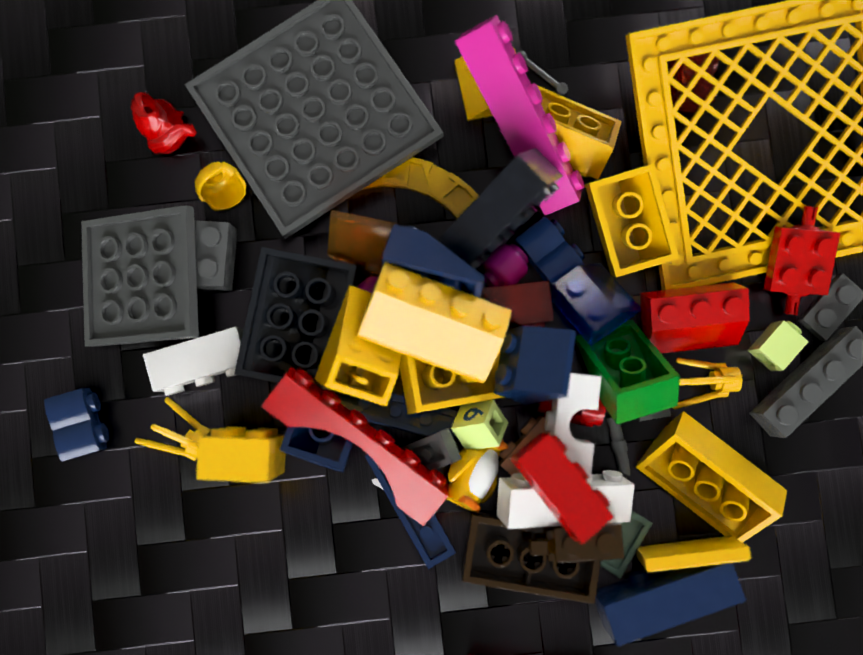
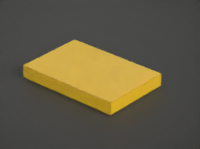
(692, 553)

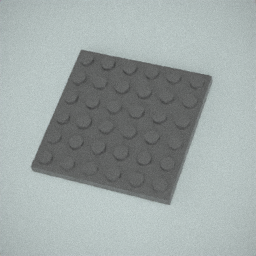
(314, 112)

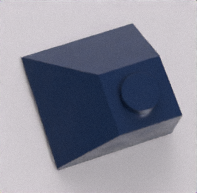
(319, 445)

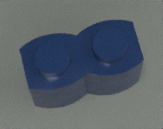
(549, 251)
(76, 423)

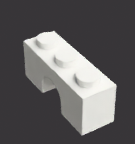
(582, 394)

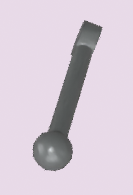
(560, 88)

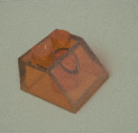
(358, 240)

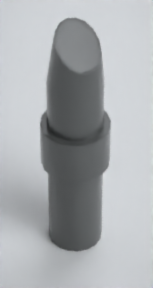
(619, 446)

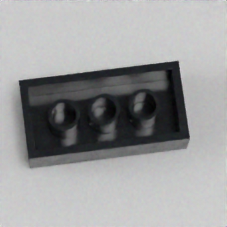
(502, 207)

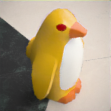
(474, 477)

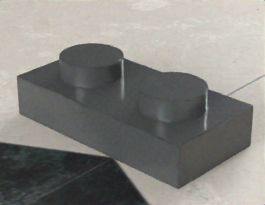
(832, 309)
(435, 449)

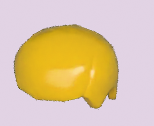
(220, 186)

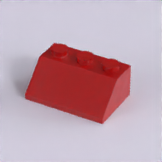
(695, 316)

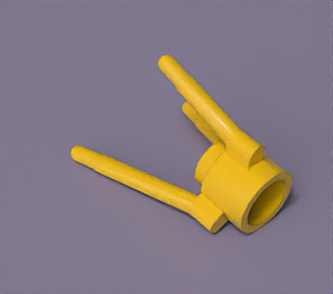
(722, 379)
(189, 442)

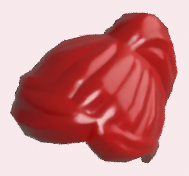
(160, 123)

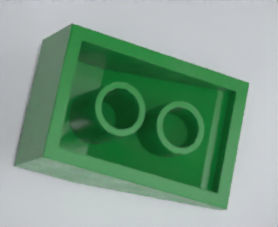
(632, 373)

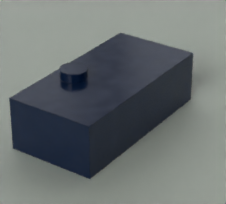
(665, 599)

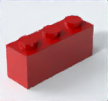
(563, 486)

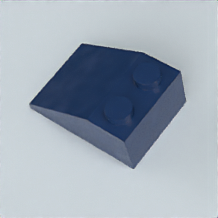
(429, 258)

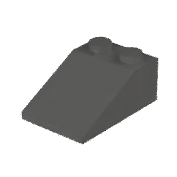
(215, 254)

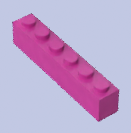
(517, 104)

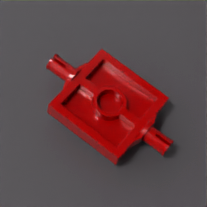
(801, 260)

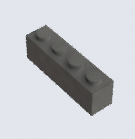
(811, 383)

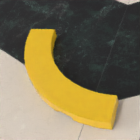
(432, 182)

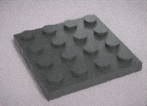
(140, 277)

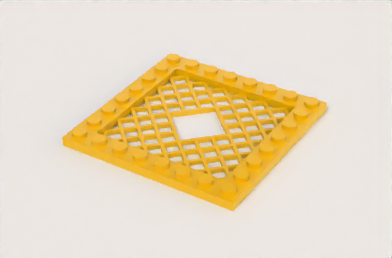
(659, 143)

